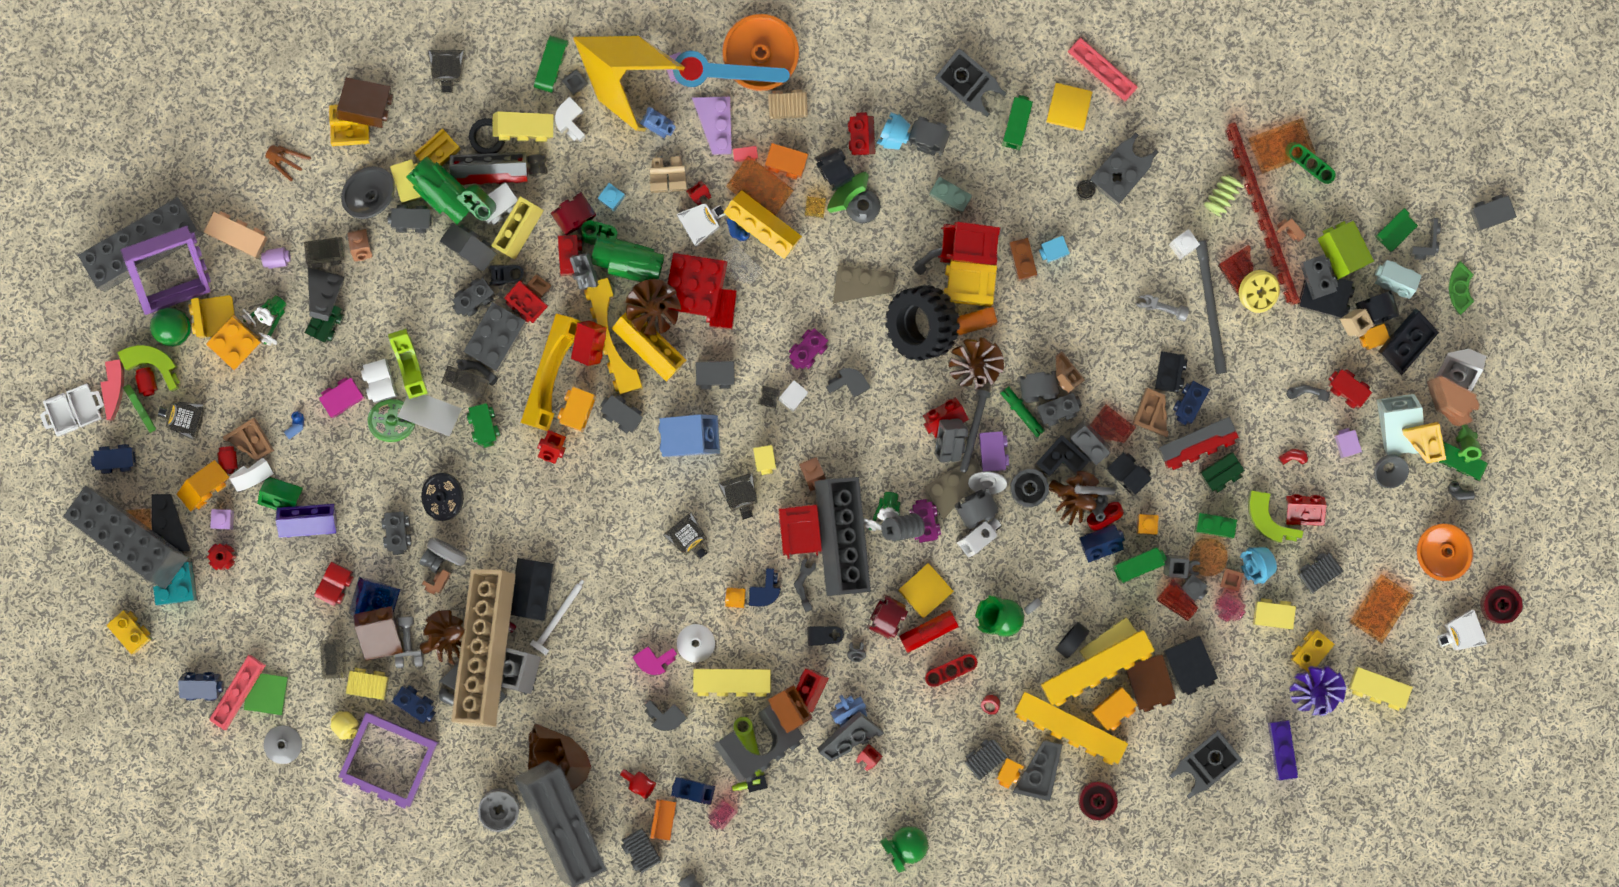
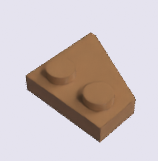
(1066, 373)
(1152, 413)
(250, 439)

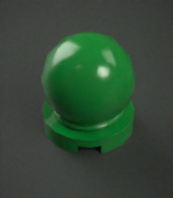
(170, 327)
(999, 616)
(907, 846)

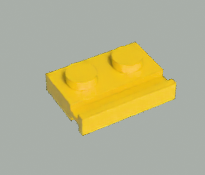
(438, 148)

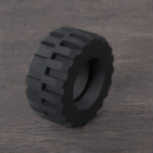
(903, 327)

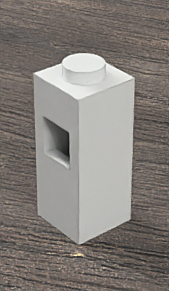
(1184, 244)

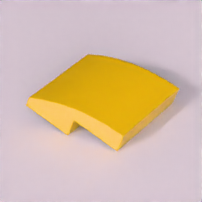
(1069, 106)
(346, 132)
(925, 590)

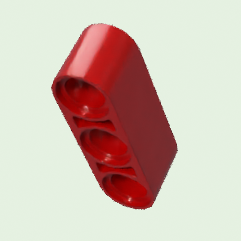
(941, 670)

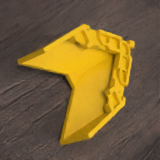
(608, 60)

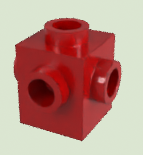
(551, 447)
(228, 556)

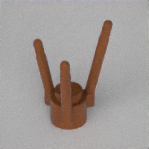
(276, 155)

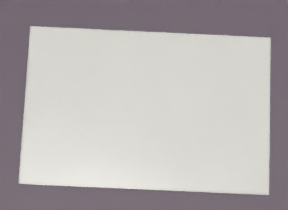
(430, 413)

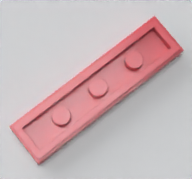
(1102, 69)
(237, 692)

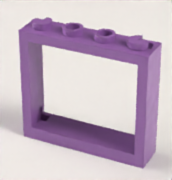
(177, 293)
(382, 793)

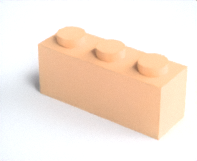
(236, 234)

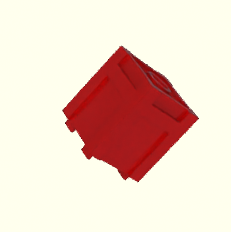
(970, 243)
(800, 530)

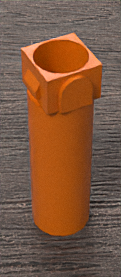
(977, 320)

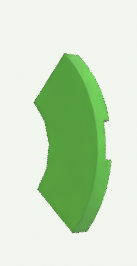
(847, 192)
(1459, 288)
(139, 408)

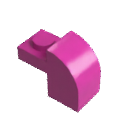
(651, 664)

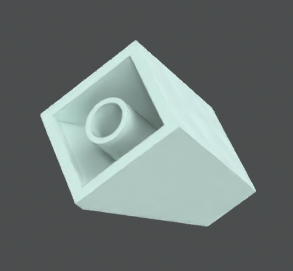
(1398, 414)

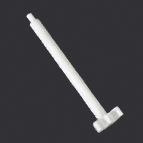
(538, 645)

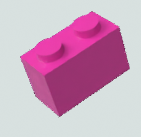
(341, 397)

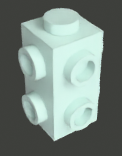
(1397, 279)

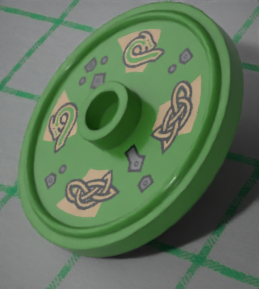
(386, 424)

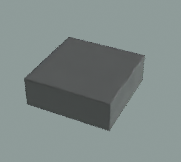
(575, 82)

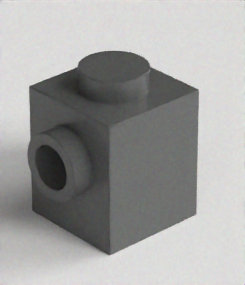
(1194, 588)

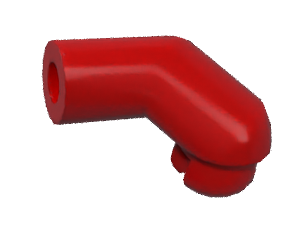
(1295, 454)

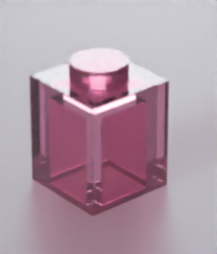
(722, 815)

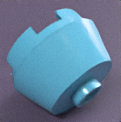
(894, 132)
(1258, 564)

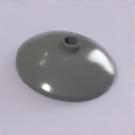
(363, 187)

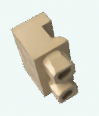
(659, 174)

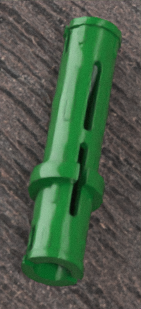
(1017, 405)

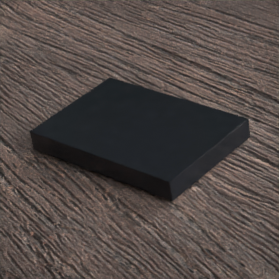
(1408, 341)

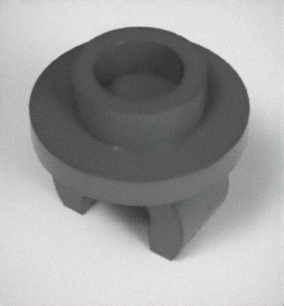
(856, 655)

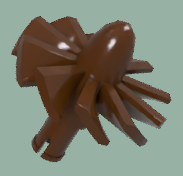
(649, 297)
(982, 362)
(1074, 501)
(444, 634)

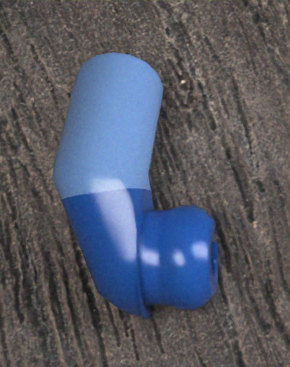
(297, 424)

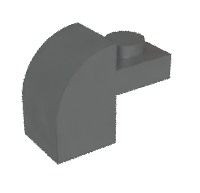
(852, 379)
(669, 720)

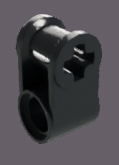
(505, 274)
(821, 635)

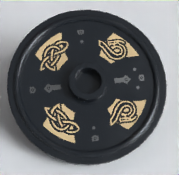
(442, 496)

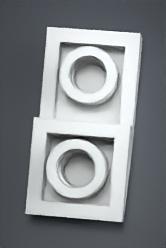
(246, 478)

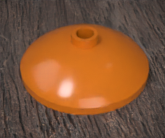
(1433, 552)

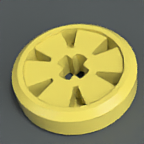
(1263, 300)

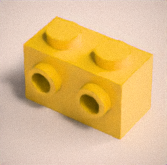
(129, 632)
(1312, 651)

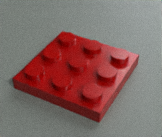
(697, 283)

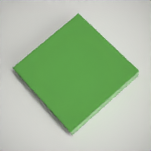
(267, 694)

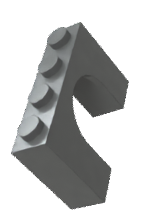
(744, 763)

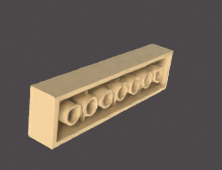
(483, 648)

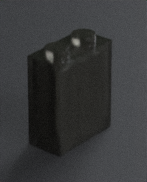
(333, 658)

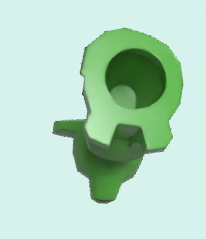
(1470, 446)

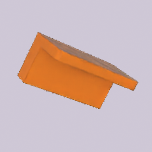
(663, 819)

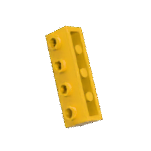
(762, 224)
(651, 348)

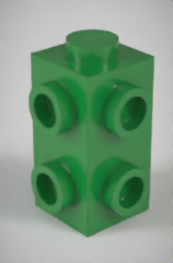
(484, 430)

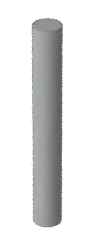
(1095, 490)

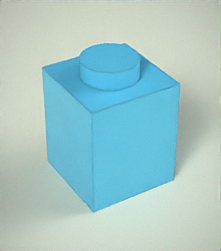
(611, 197)
(1054, 249)

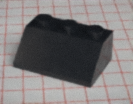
(532, 589)

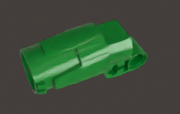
(447, 194)
(620, 256)

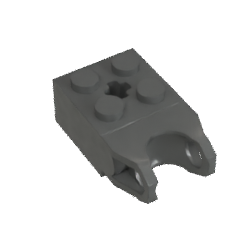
(975, 84)
(1127, 165)
(1202, 768)

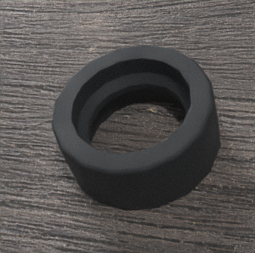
(472, 137)
(1072, 640)

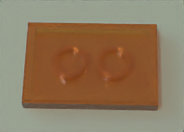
(1271, 145)
(760, 185)
(1381, 608)

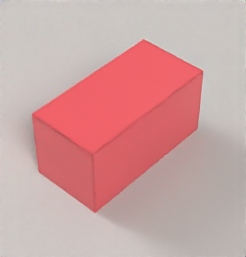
(741, 154)

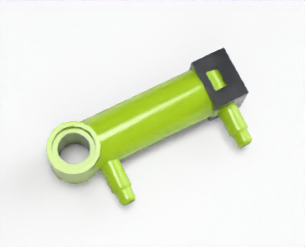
(750, 743)

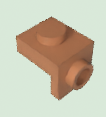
(359, 245)
(812, 472)

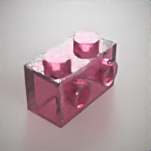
(1229, 608)

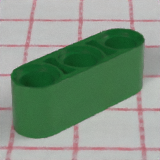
(550, 63)
(1318, 167)
(1473, 468)

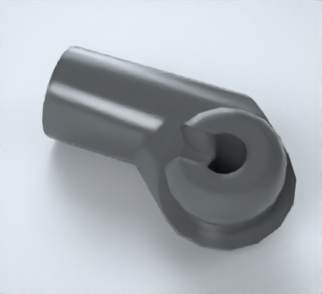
(1458, 493)
(1102, 502)

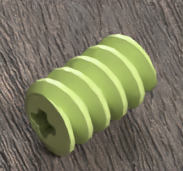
(1222, 195)

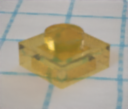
(815, 207)

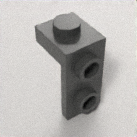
(1422, 252)

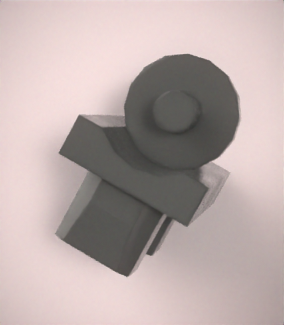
(584, 270)

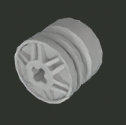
(498, 821)

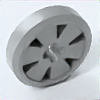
(447, 551)

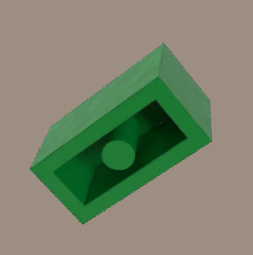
(1215, 525)

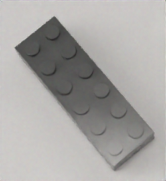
(842, 536)

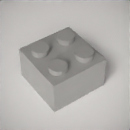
(519, 670)

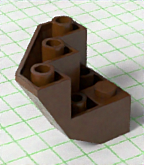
(561, 751)

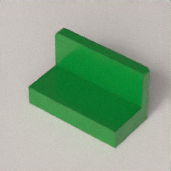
(1396, 230)
(278, 494)

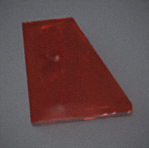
(1237, 268)
(1112, 425)
(1177, 600)

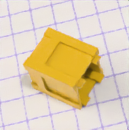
(971, 283)

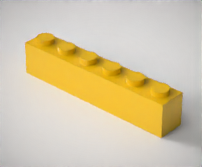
(1097, 667)
(1070, 727)

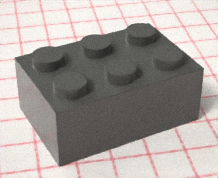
(495, 337)

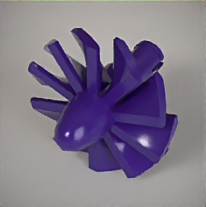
(1324, 690)

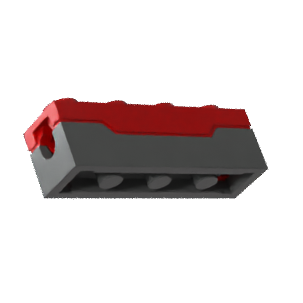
(489, 168)
(1198, 442)

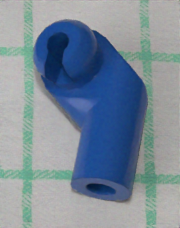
(737, 232)

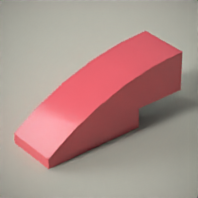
(113, 388)

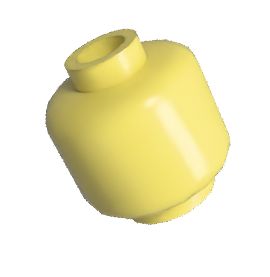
(344, 725)

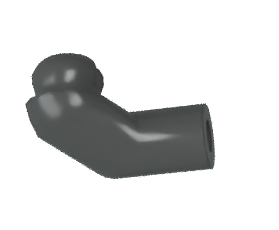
(446, 697)

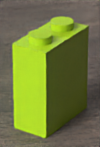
(1345, 248)

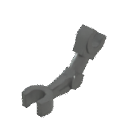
(798, 584)

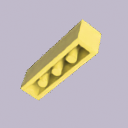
(732, 681)

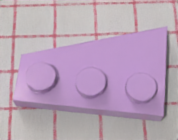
(716, 122)

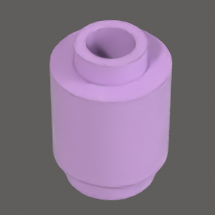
(275, 258)

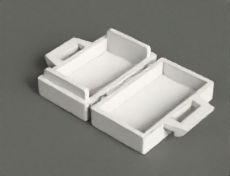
(64, 412)

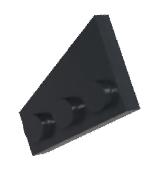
(167, 521)

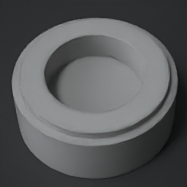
(1032, 606)

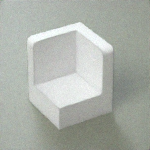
(793, 396)

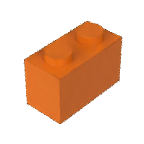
(786, 161)

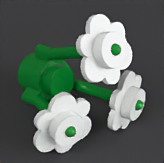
(273, 307)
(889, 503)

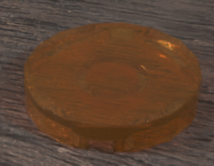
(1211, 556)

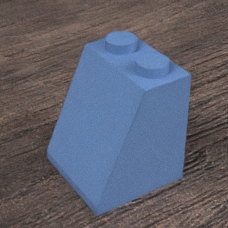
(689, 435)

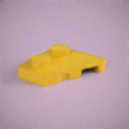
(1427, 441)

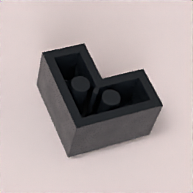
(1062, 453)
(1128, 474)

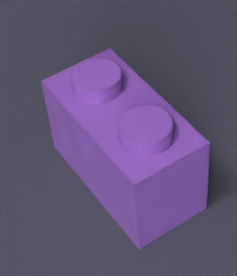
(992, 451)

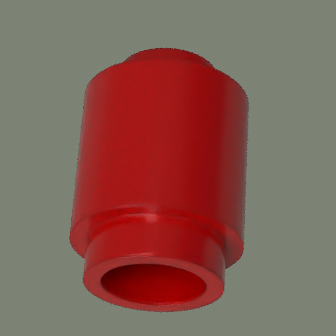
(146, 381)
(227, 459)

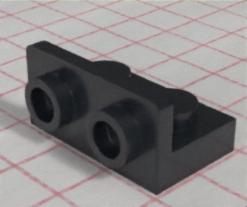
(1170, 372)

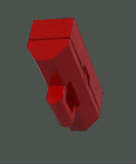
(928, 631)

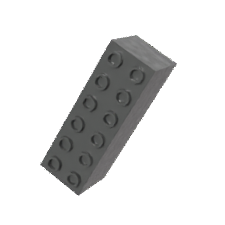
(105, 260)
(125, 537)
(560, 824)

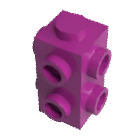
(803, 354)
(927, 513)

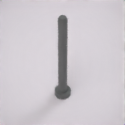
(983, 395)

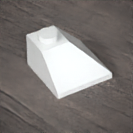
(1463, 367)

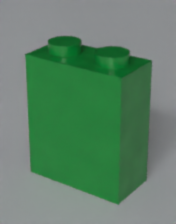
(1017, 122)
(1139, 565)

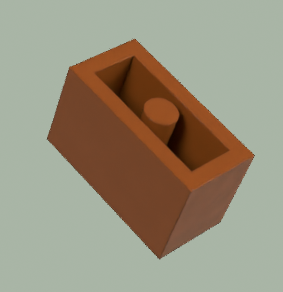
(1022, 259)
(790, 708)

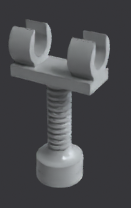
(1152, 304)
(405, 623)

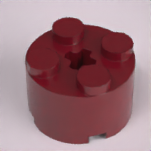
(573, 214)
(1498, 594)
(887, 617)
(1107, 795)

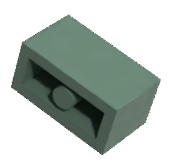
(950, 195)

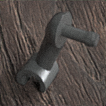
(920, 266)
(474, 365)
(1297, 391)

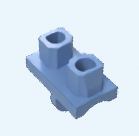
(657, 123)
(847, 708)

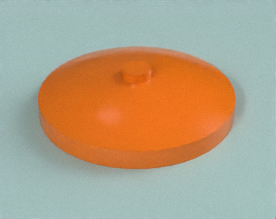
(761, 42)

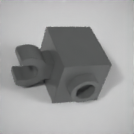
(1179, 566)

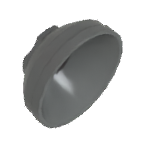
(864, 216)
(1395, 476)

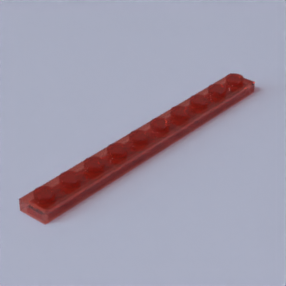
(1258, 206)

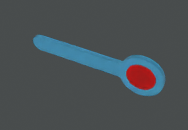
(698, 69)

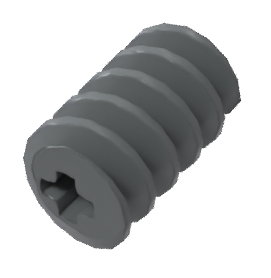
(902, 527)

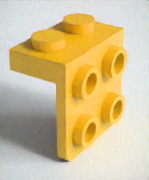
(210, 314)

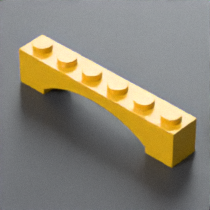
(626, 378)
(539, 404)

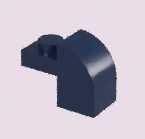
(765, 595)
(693, 790)

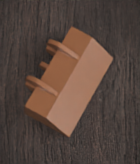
(1452, 400)

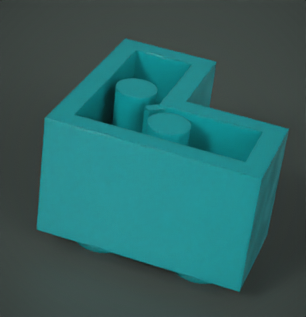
(180, 590)

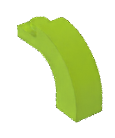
(141, 354)
(408, 363)
(1259, 514)

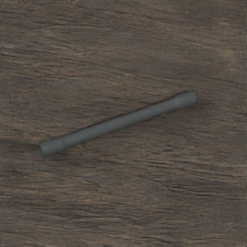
(1219, 358)

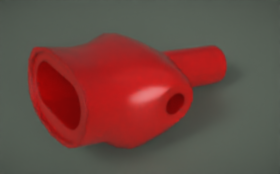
(639, 783)

